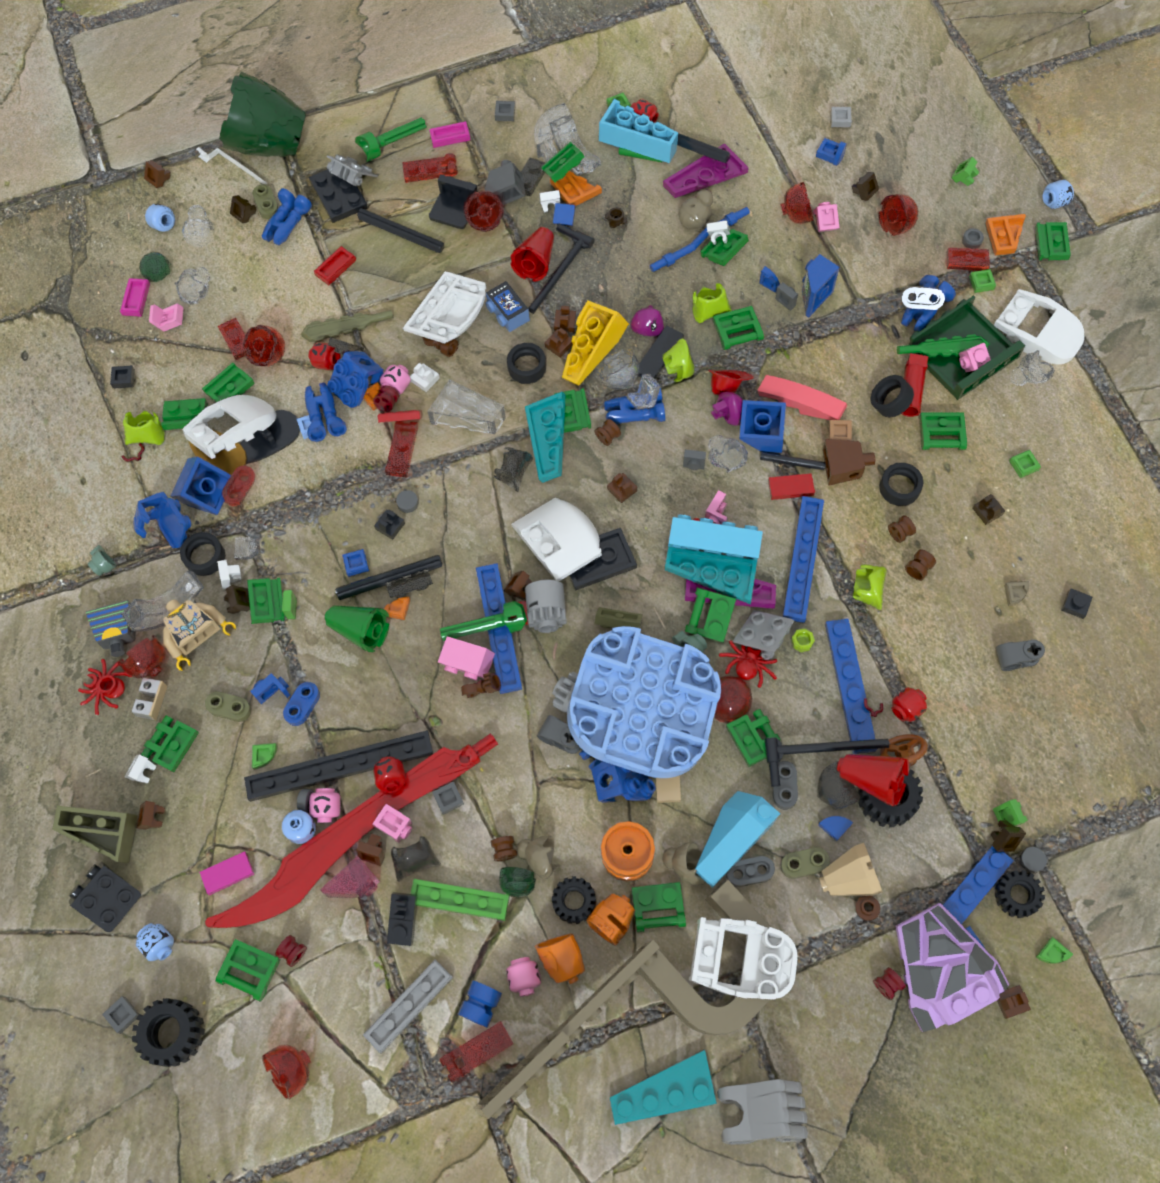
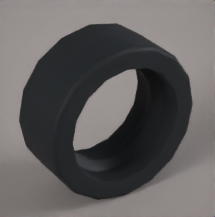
(526, 349)
(899, 404)
(905, 470)
(195, 541)

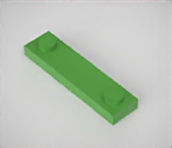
(460, 899)

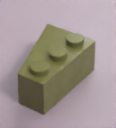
(98, 829)

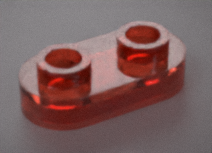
(237, 486)

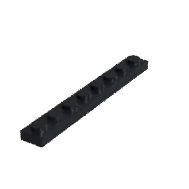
(336, 766)

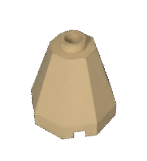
(851, 875)

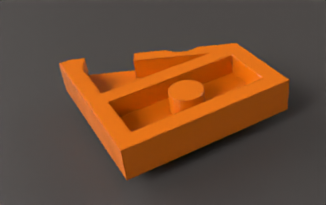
(1005, 233)

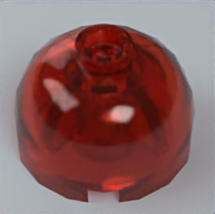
(797, 204)
(483, 210)
(898, 214)
(264, 345)
(144, 659)
(734, 699)
(288, 1069)

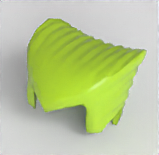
(710, 303)
(679, 361)
(143, 428)
(870, 585)

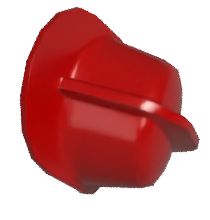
(727, 380)

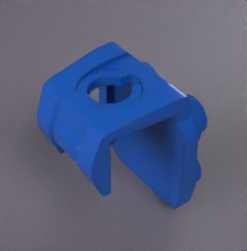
(351, 376)
(168, 515)
(625, 782)

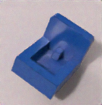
(267, 687)

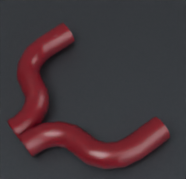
(135, 458)
(874, 714)

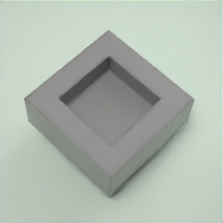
(841, 117)

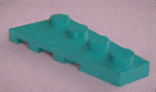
(547, 434)
(718, 572)
(670, 1091)

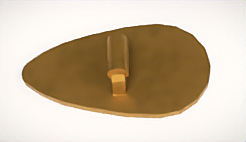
(224, 460)

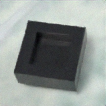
(122, 376)
(1077, 603)

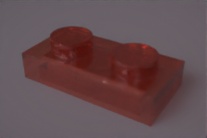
(968, 259)
(234, 337)

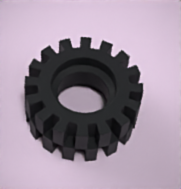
(1032, 886)
(563, 889)

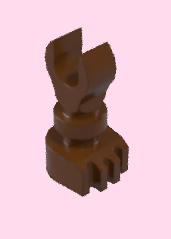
(447, 349)
(490, 684)

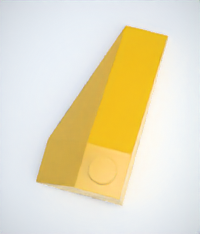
(595, 337)

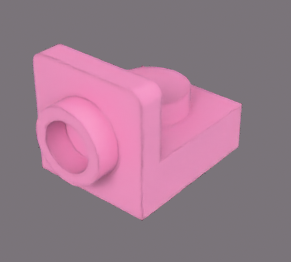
(826, 217)
(974, 357)
(717, 508)
(393, 823)

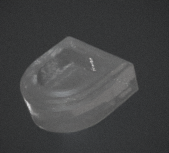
(245, 548)

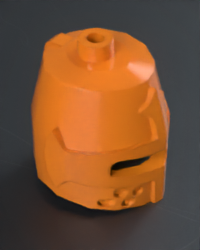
(612, 918)
(561, 958)

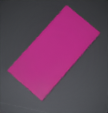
(449, 134)
(135, 297)
(227, 873)

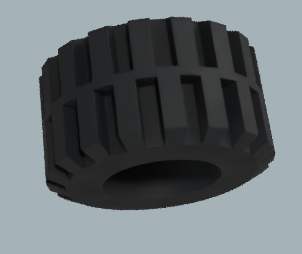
(894, 814)
(149, 1026)

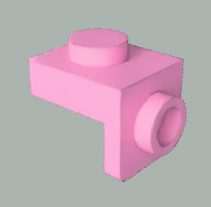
(166, 318)

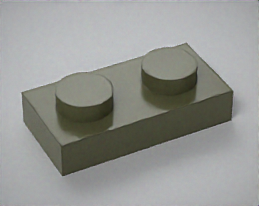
(615, 618)

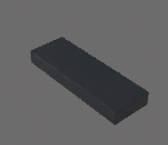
(653, 360)

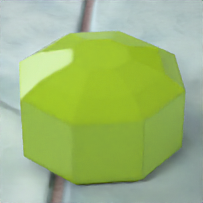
(802, 640)

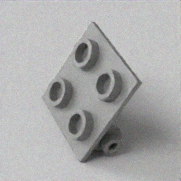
(348, 169)
(764, 632)

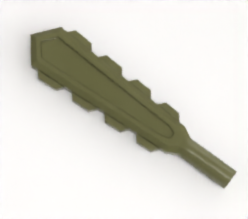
(332, 327)

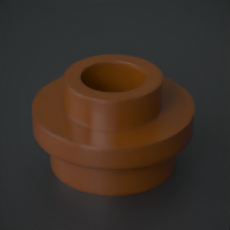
(862, 913)

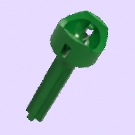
(371, 144)
(490, 622)

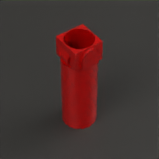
(915, 375)

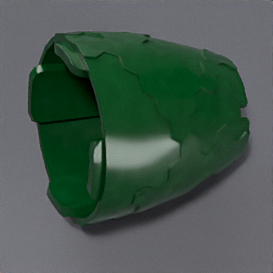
(261, 120)

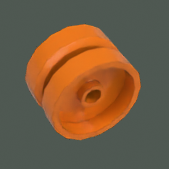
(627, 836)

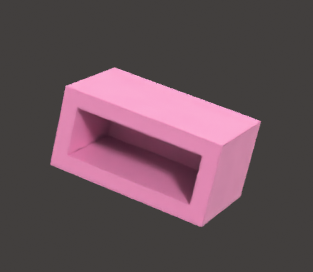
(466, 658)

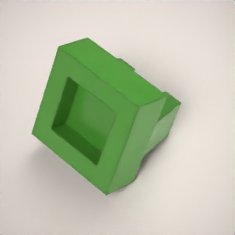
(966, 172)
(1011, 812)

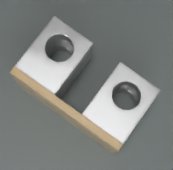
(148, 709)

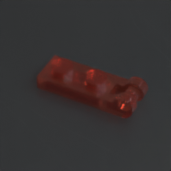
(430, 168)
(401, 449)
(477, 1051)

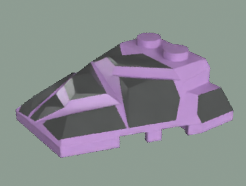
(946, 969)

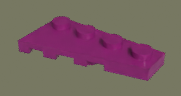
(704, 173)
(763, 594)

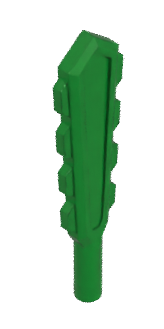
(943, 346)

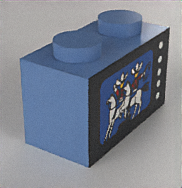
(507, 306)

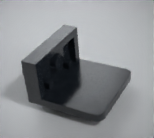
(450, 202)
(103, 897)

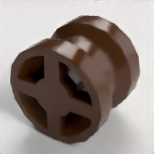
(607, 432)
(902, 529)
(503, 848)

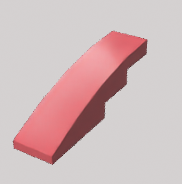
(799, 396)

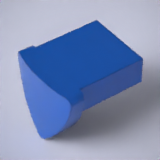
(831, 151)

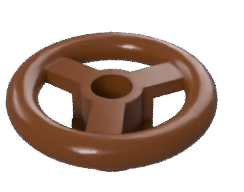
(906, 750)

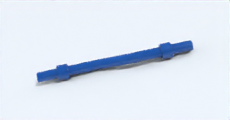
(670, 258)

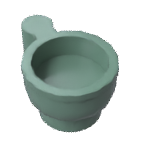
(101, 561)
(696, 641)

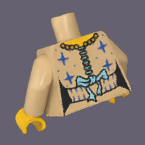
(189, 627)

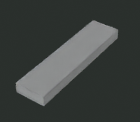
(407, 1006)

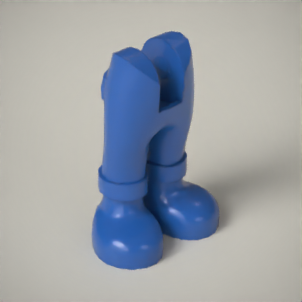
(286, 217)
(924, 316)
(621, 410)
(335, 425)

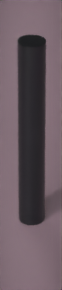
(795, 461)

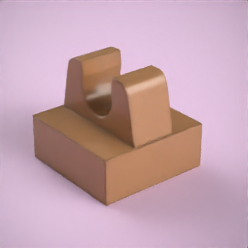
(840, 429)

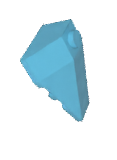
(737, 829)

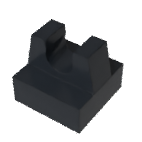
(389, 524)

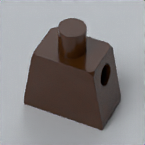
(845, 460)

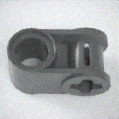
(1016, 654)
(557, 734)

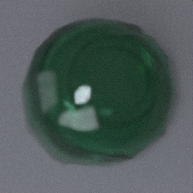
(154, 266)
(516, 881)

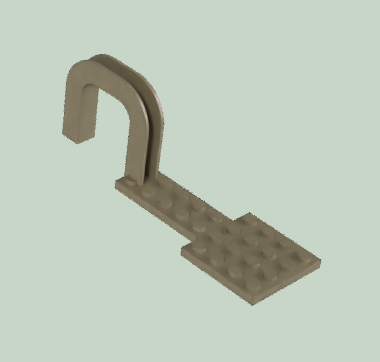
(666, 983)

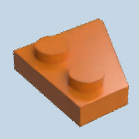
(575, 189)

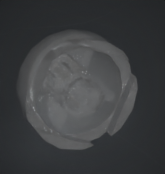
(619, 370)

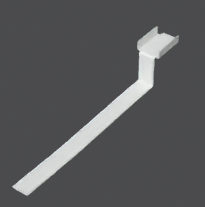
(206, 157)

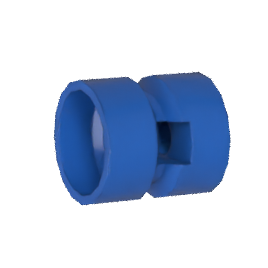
(480, 1002)

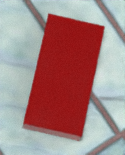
(335, 265)
(399, 416)
(791, 486)

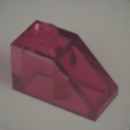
(352, 882)

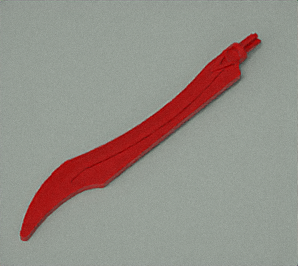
(311, 860)

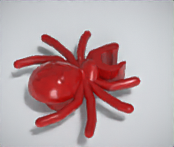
(748, 663)
(104, 685)

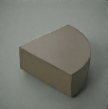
(1016, 592)

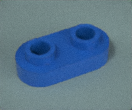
(302, 703)

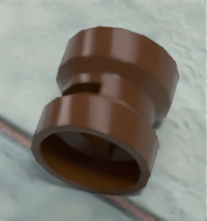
(920, 565)

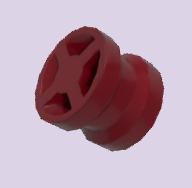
(386, 398)
(290, 950)
(889, 983)

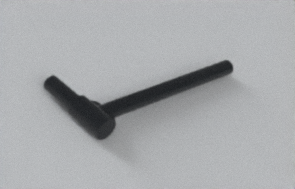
(581, 241)
(775, 751)

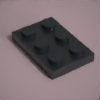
(337, 195)
(615, 560)

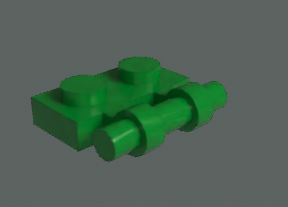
(748, 740)
(175, 745)

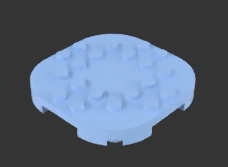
(643, 703)

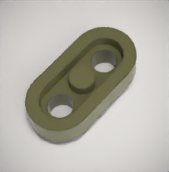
(265, 201)
(226, 706)
(805, 862)

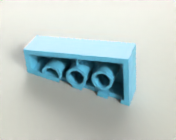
(637, 133)
(715, 537)

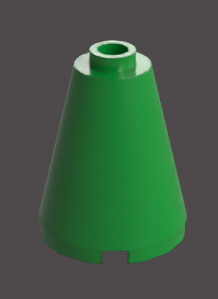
(360, 625)

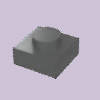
(505, 111)
(786, 296)
(694, 459)
(448, 798)
(121, 1014)

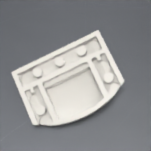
(448, 308)
(559, 537)

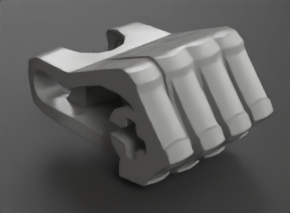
(769, 1112)

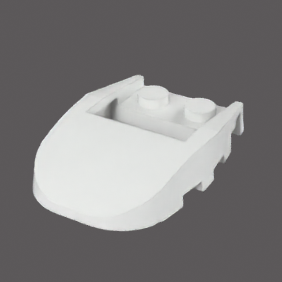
(1058, 339)
(248, 410)
(767, 961)

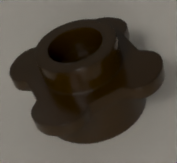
(615, 213)

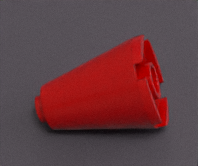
(533, 255)
(876, 775)

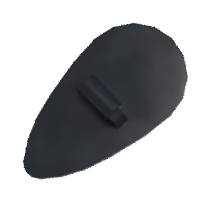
(272, 439)

